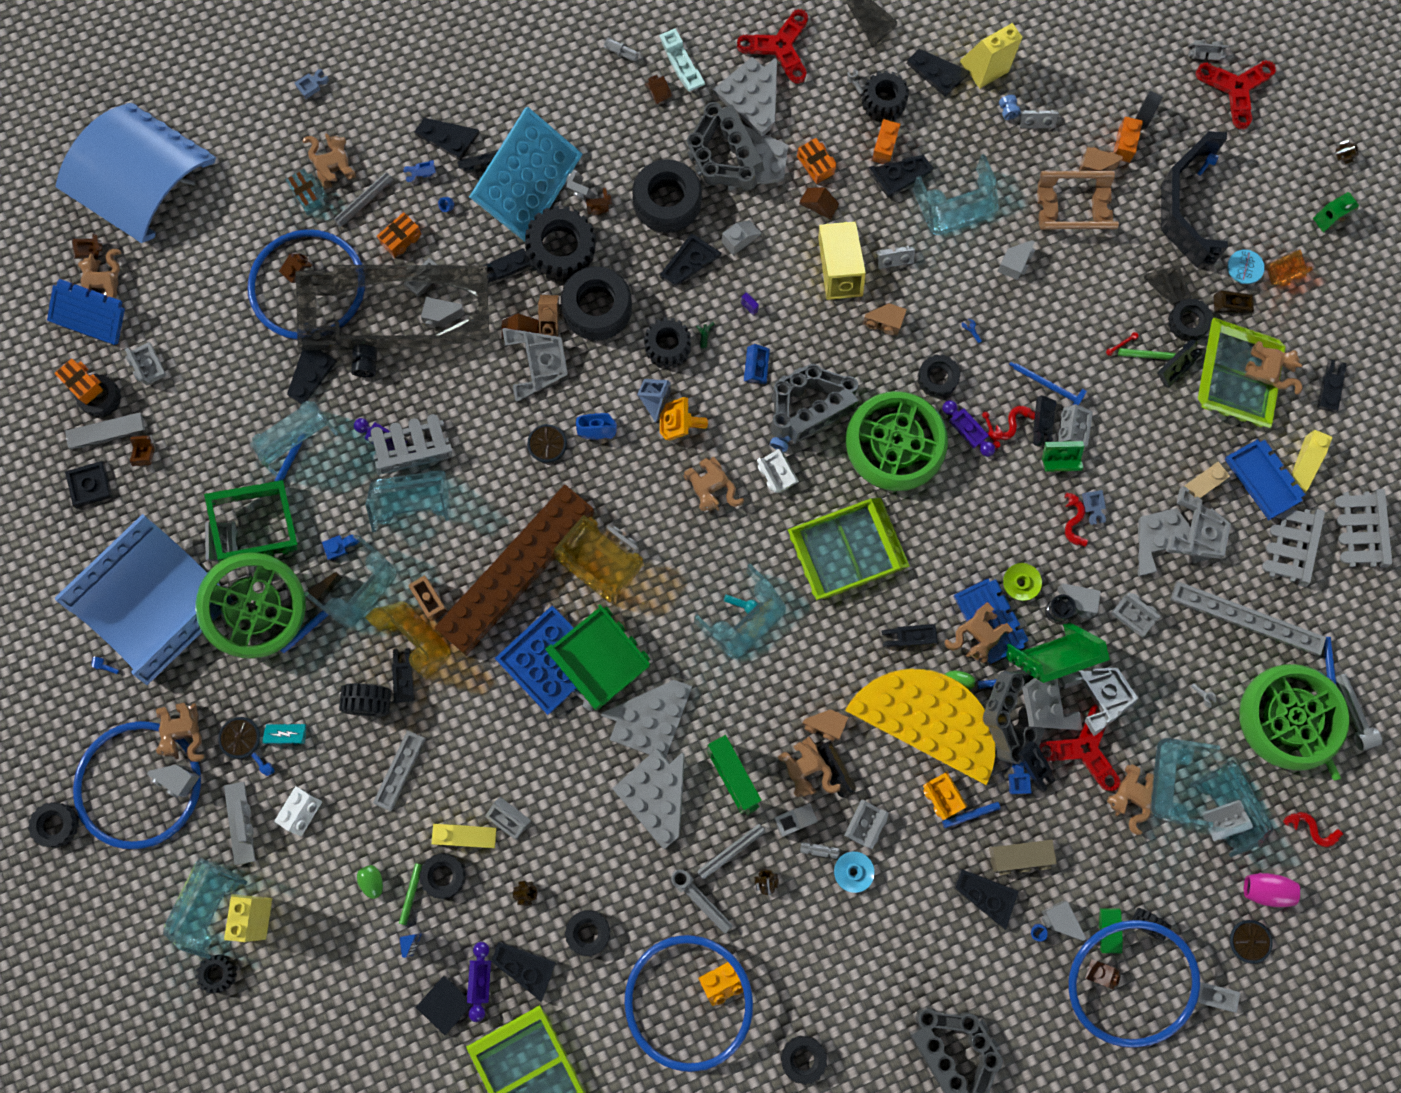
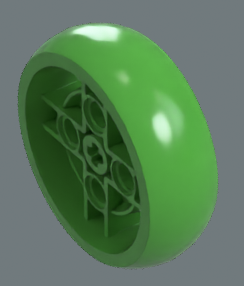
(929, 451)
(263, 572)
(1312, 749)

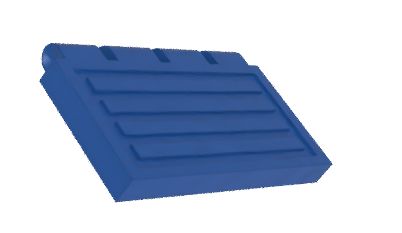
(86, 311)
(1264, 479)
(986, 591)

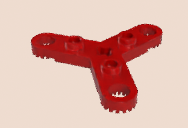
(770, 45)
(1239, 98)
(1093, 760)

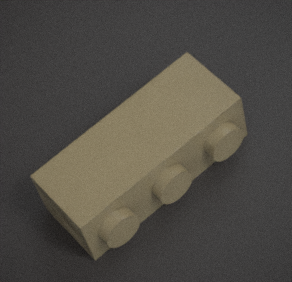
(1022, 857)

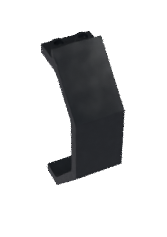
(1173, 223)

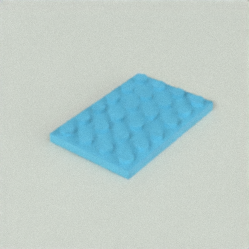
(525, 173)

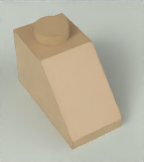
(1207, 480)

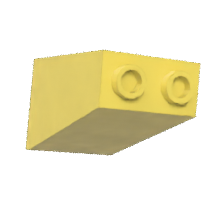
(992, 55)
(841, 260)
(247, 918)

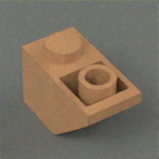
(1099, 160)
(548, 314)
(886, 318)
(827, 723)

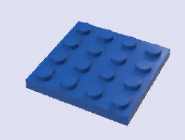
(533, 667)

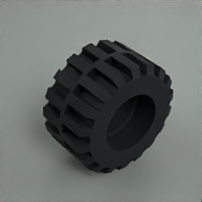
(888, 84)
(667, 328)
(365, 700)

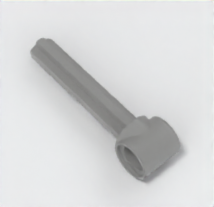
(1366, 736)
(701, 901)

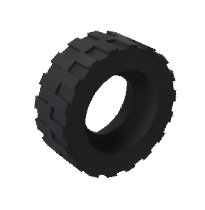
(1197, 307)
(945, 363)
(109, 405)
(38, 818)
(430, 866)
(576, 944)
(792, 1071)

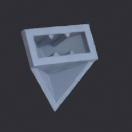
(654, 395)

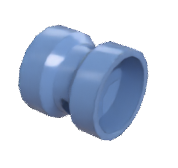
(1009, 107)
(780, 443)

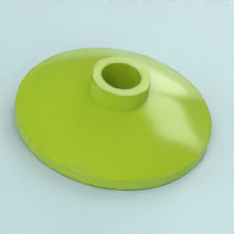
(1030, 577)

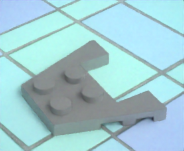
(773, 156)
(544, 357)
(1207, 532)
(1154, 536)
(1107, 690)
(1045, 706)

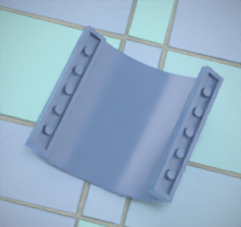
(127, 167)
(141, 598)

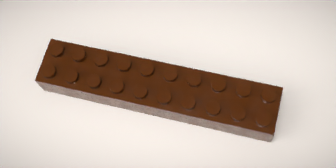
(512, 571)

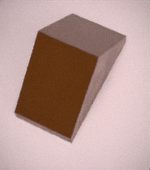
(820, 201)
(521, 323)

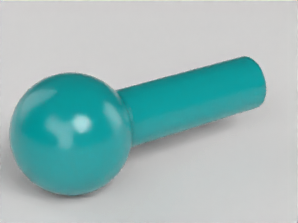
(746, 605)

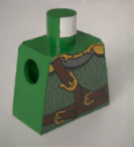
(1341, 208)

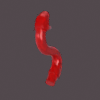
(999, 435)
(1075, 539)
(1329, 841)

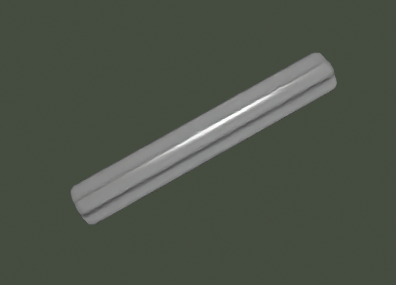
(363, 199)
(731, 851)

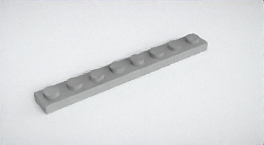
(1248, 618)

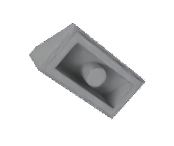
(507, 818)

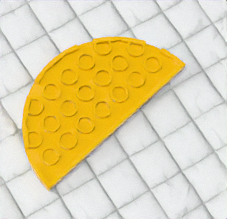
(932, 716)

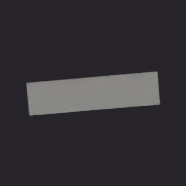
(105, 431)
(399, 771)

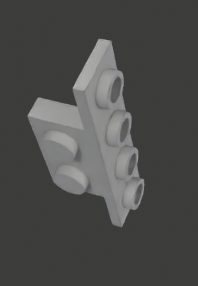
(239, 823)

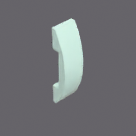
(680, 60)

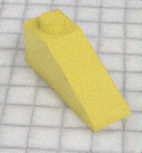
(1310, 458)
(463, 836)

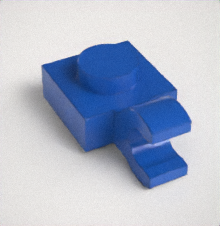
(423, 169)
(337, 546)
(1019, 781)

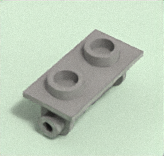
(1214, 50)
(1039, 119)
(901, 256)

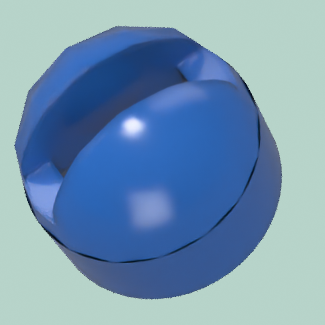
(446, 206)
(1042, 935)

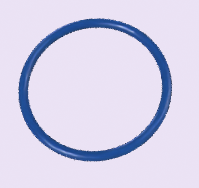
(279, 241)
(77, 790)
(1141, 1042)
(688, 1067)

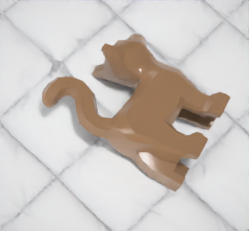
(330, 162)
(101, 281)
(1271, 366)
(711, 482)
(982, 631)
(179, 728)
(808, 764)
(1134, 792)

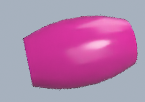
(1271, 890)

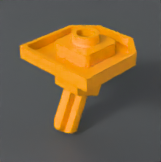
(676, 420)

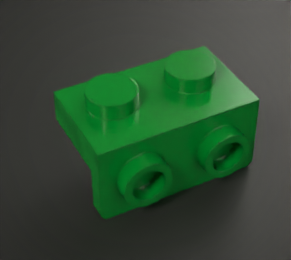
(1063, 456)

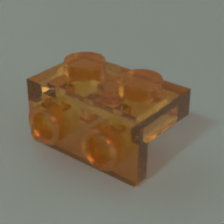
(1287, 268)

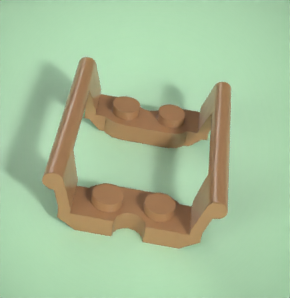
(1048, 199)

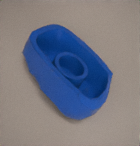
(596, 426)

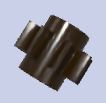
(1347, 151)
(766, 882)
(525, 893)

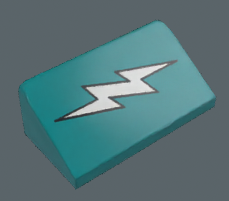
(284, 734)

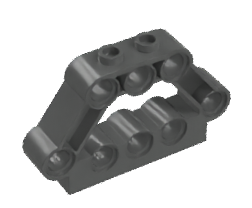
(723, 173)
(821, 380)
(997, 717)
(923, 1035)

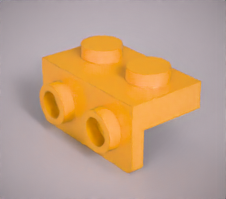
(944, 796)
(721, 984)

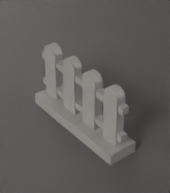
(404, 459)
(1378, 519)
(1295, 553)

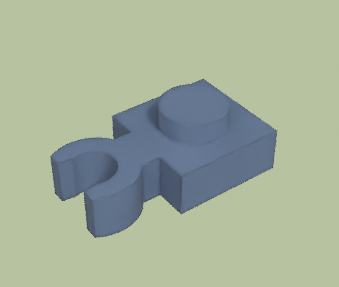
(310, 84)
(1094, 503)

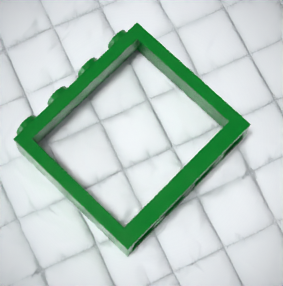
(247, 493)
(733, 775)

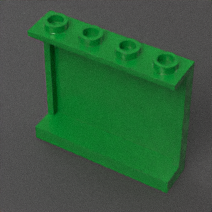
(1060, 656)
(599, 657)

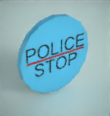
(1245, 266)

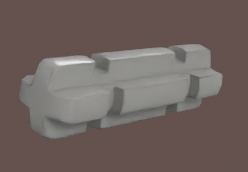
(819, 850)

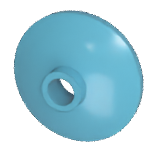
(864, 875)

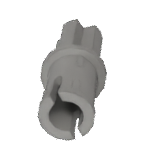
(621, 49)

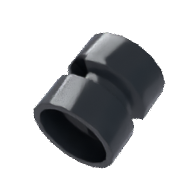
(364, 361)
(1060, 608)

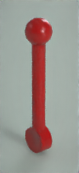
(1134, 336)
(985, 415)

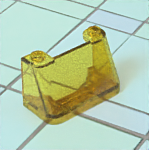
(597, 560)
(430, 649)

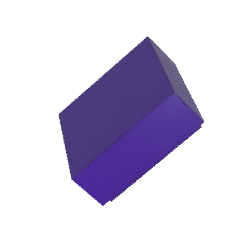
(749, 303)

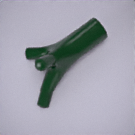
(704, 334)

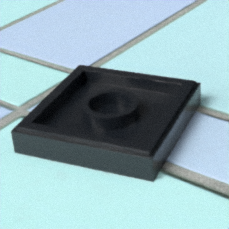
(88, 484)
(444, 1005)

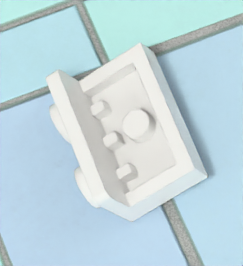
(777, 471)
(298, 811)

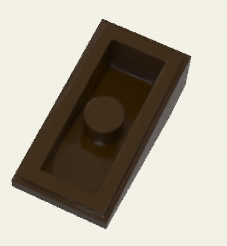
(1233, 302)
(323, 588)

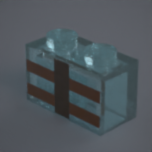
(304, 189)

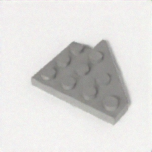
(752, 94)
(650, 719)
(655, 795)

